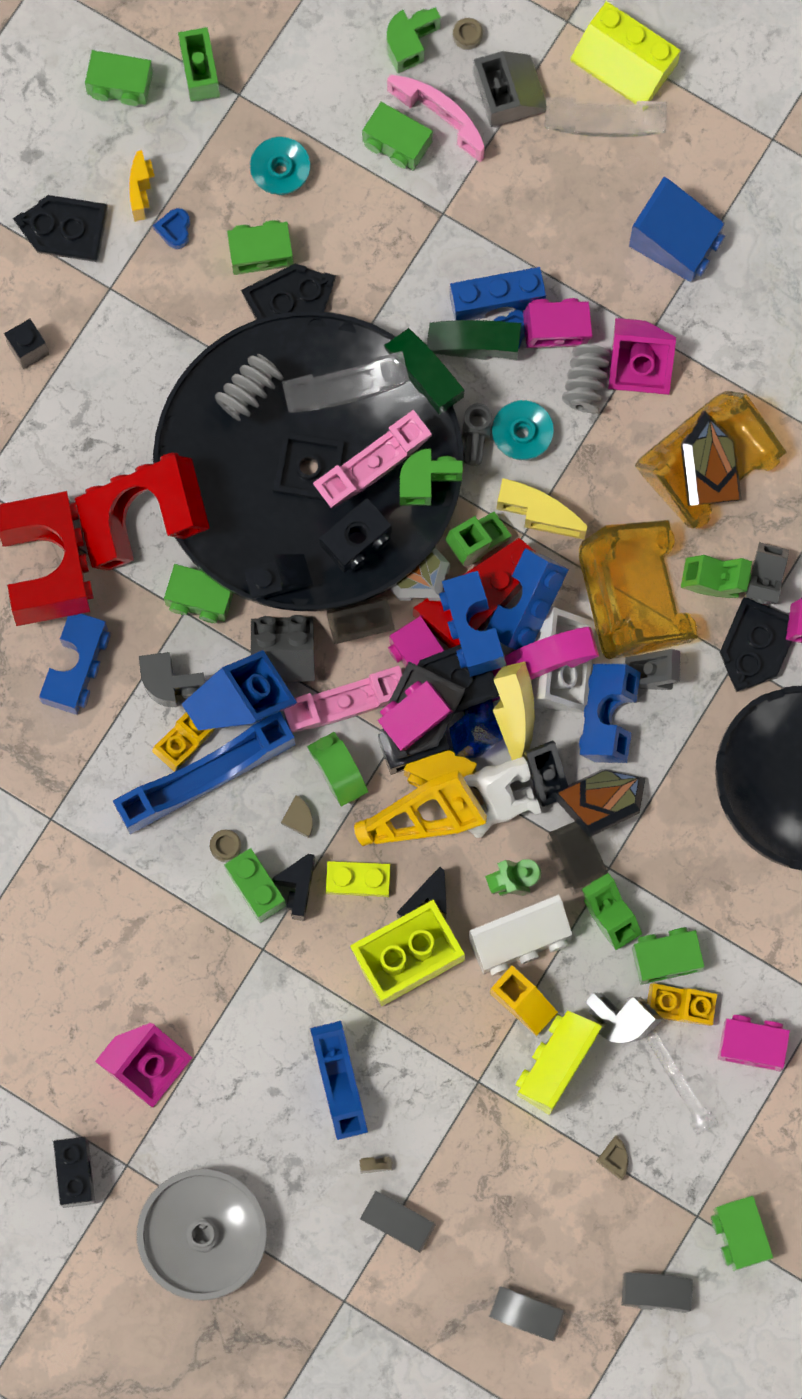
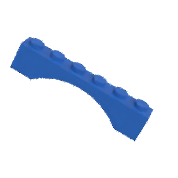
(181, 787)

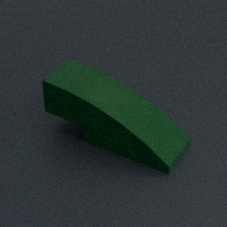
(474, 339)
(427, 371)

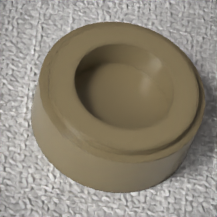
(467, 33)
(225, 845)

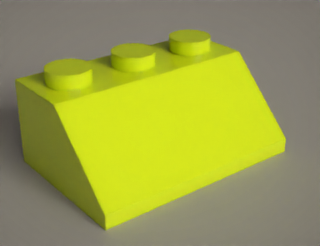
(625, 54)
(407, 953)
(557, 1060)

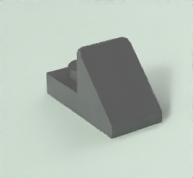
(657, 669)

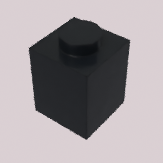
(26, 343)

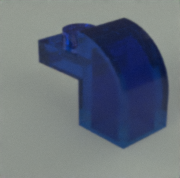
(475, 731)

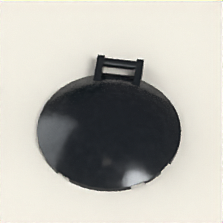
(762, 775)

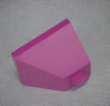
(641, 357)
(144, 1061)

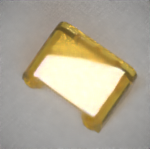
(754, 443)
(632, 589)

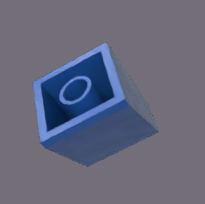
(676, 231)
(239, 694)

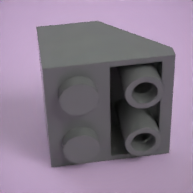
(508, 87)
(287, 644)

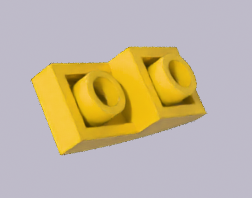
(138, 184)
(180, 742)
(682, 1004)

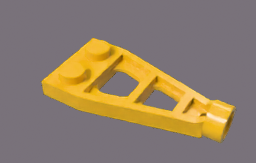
(452, 794)

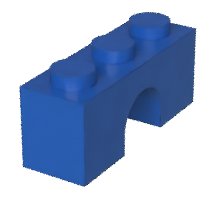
(477, 296)
(540, 584)
(464, 599)
(69, 688)
(608, 688)

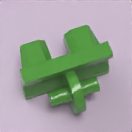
(514, 877)

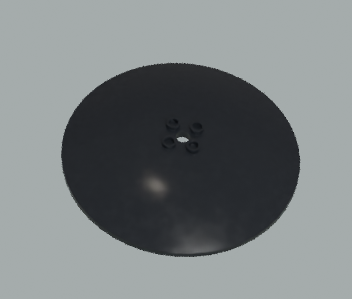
(252, 471)

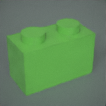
(199, 64)
(118, 78)
(396, 136)
(260, 247)
(197, 593)
(255, 885)
(667, 956)
(741, 1233)

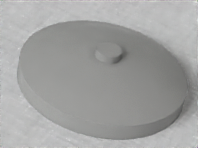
(201, 1234)

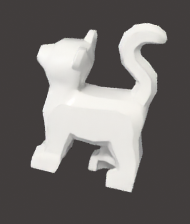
(498, 799)

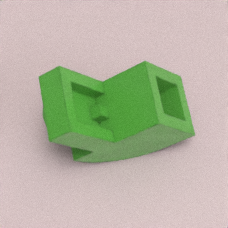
(404, 35)
(420, 471)
(477, 537)
(716, 577)
(338, 768)
(611, 912)

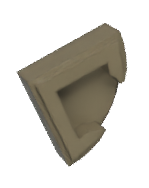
(298, 817)
(615, 1158)
(371, 1165)

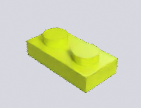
(357, 879)

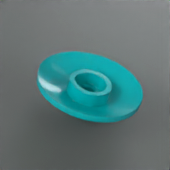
(275, 153)
(525, 416)

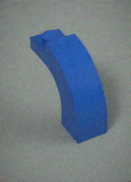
(339, 1080)

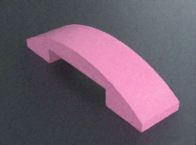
(412, 90)
(374, 461)
(343, 701)

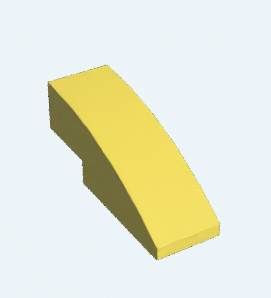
(540, 509)
(516, 708)

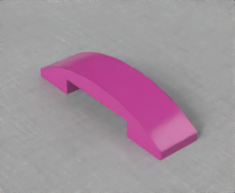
(553, 652)

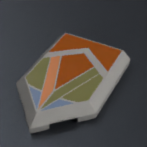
(425, 580)

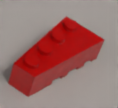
(498, 587)

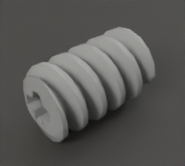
(584, 377)
(247, 386)

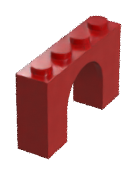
(105, 508)
(63, 590)

